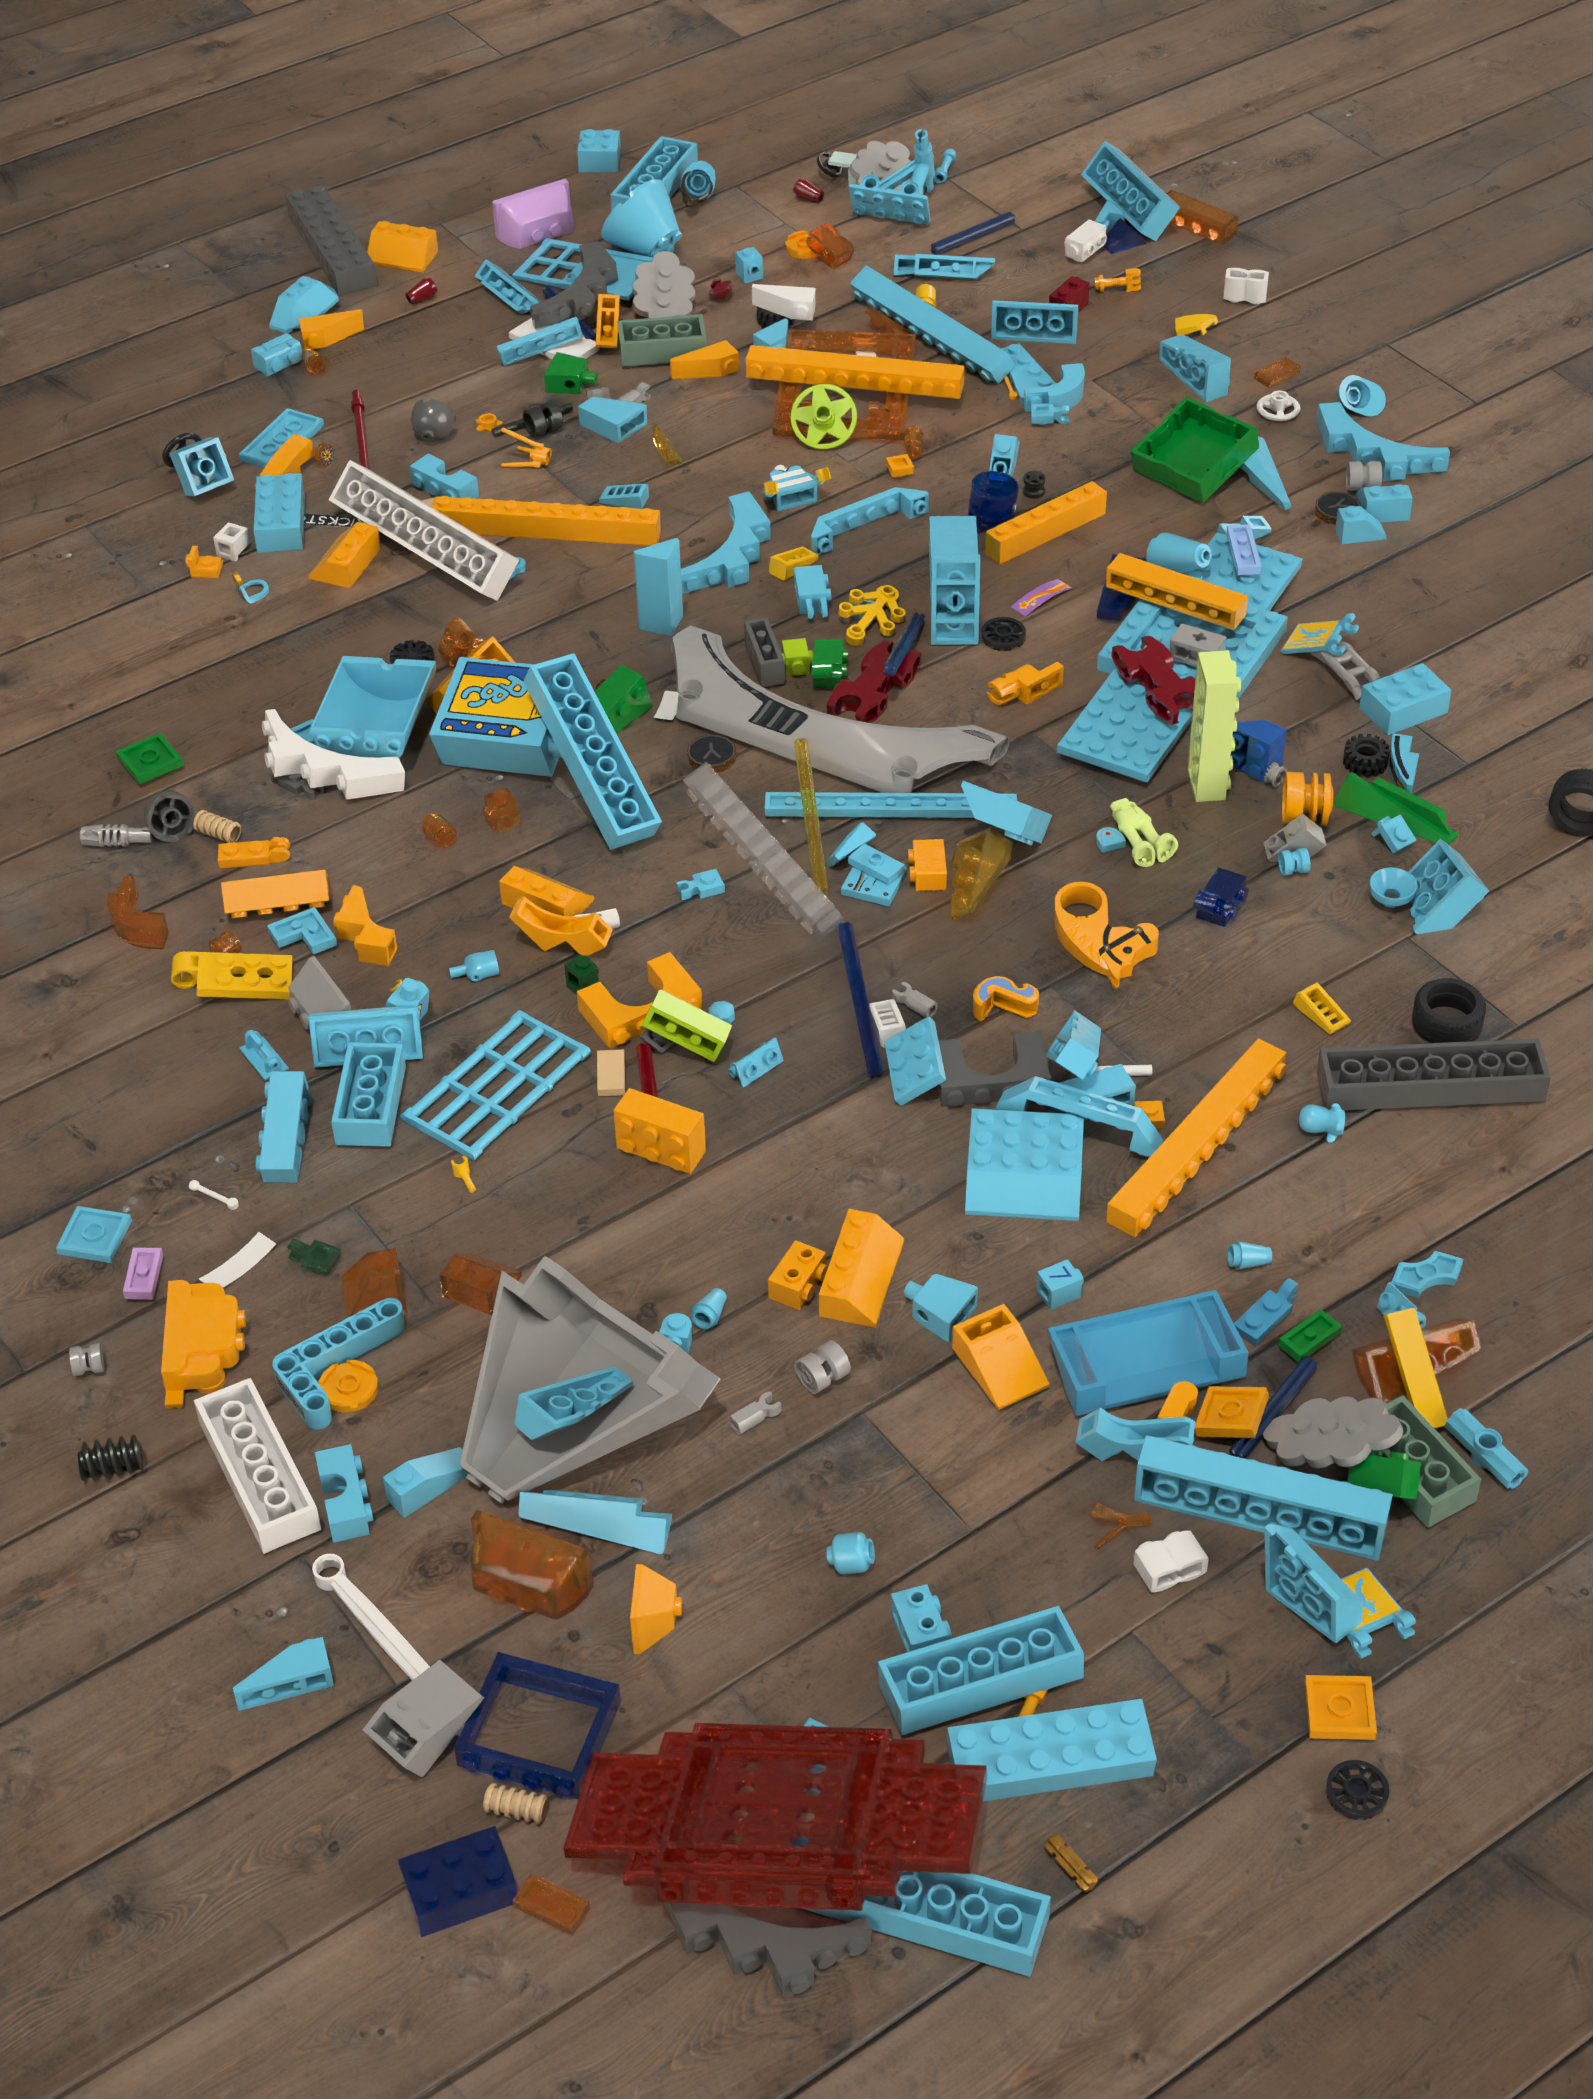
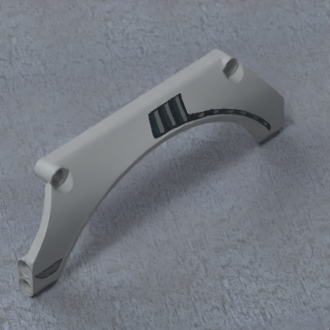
(872, 755)

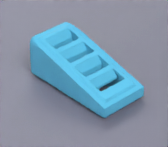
(626, 495)
(858, 836)

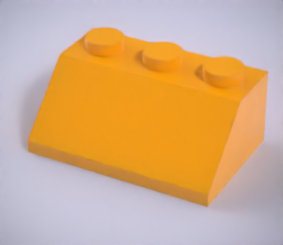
(402, 246)
(348, 556)
(542, 892)

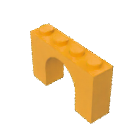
(619, 1022)

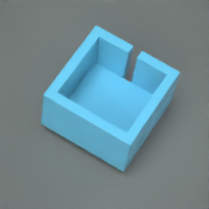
(599, 151)

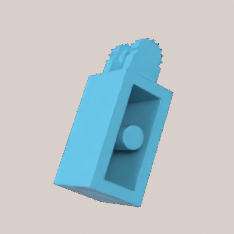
(811, 590)

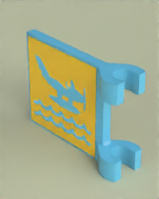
(1320, 636)
(1378, 1611)

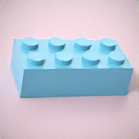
(279, 513)
(368, 1094)

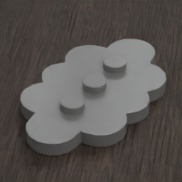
(879, 160)
(663, 287)
(1333, 1432)

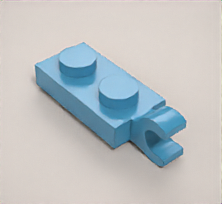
(1267, 1313)

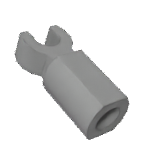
(637, 395)
(915, 1000)
(754, 1413)

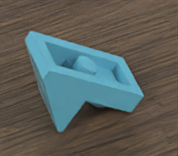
(1109, 215)

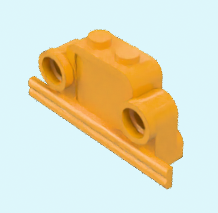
(199, 1339)

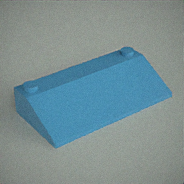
(1147, 1351)

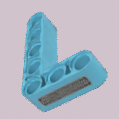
(303, 1363)

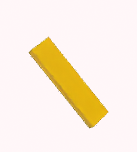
(1416, 1366)

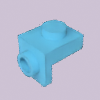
(1395, 833)

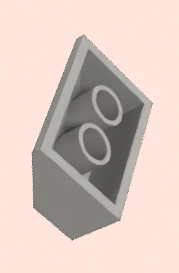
(315, 993)

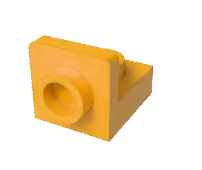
(203, 565)

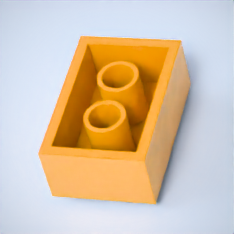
(659, 1130)

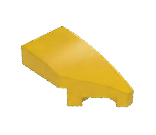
(1193, 323)

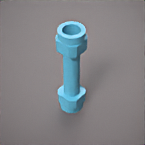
(948, 159)

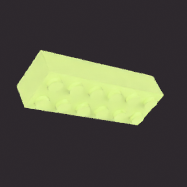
(1213, 725)

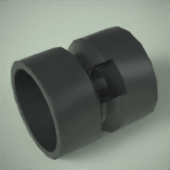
(543, 418)

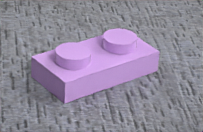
(143, 1273)

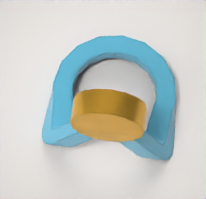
(241, 587)

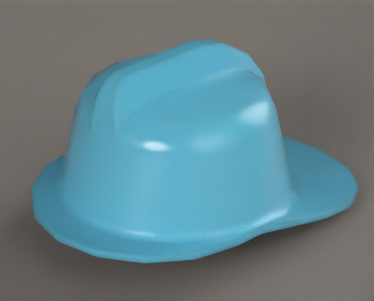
(1361, 396)

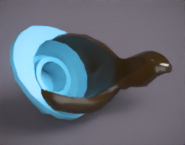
(697, 183)

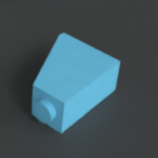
(612, 417)

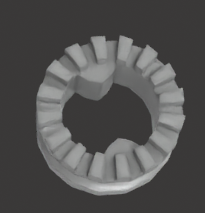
(1275, 774)

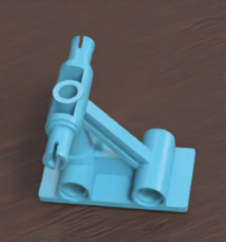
(906, 204)

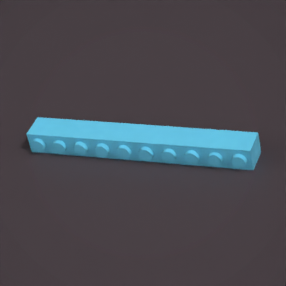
(932, 325)

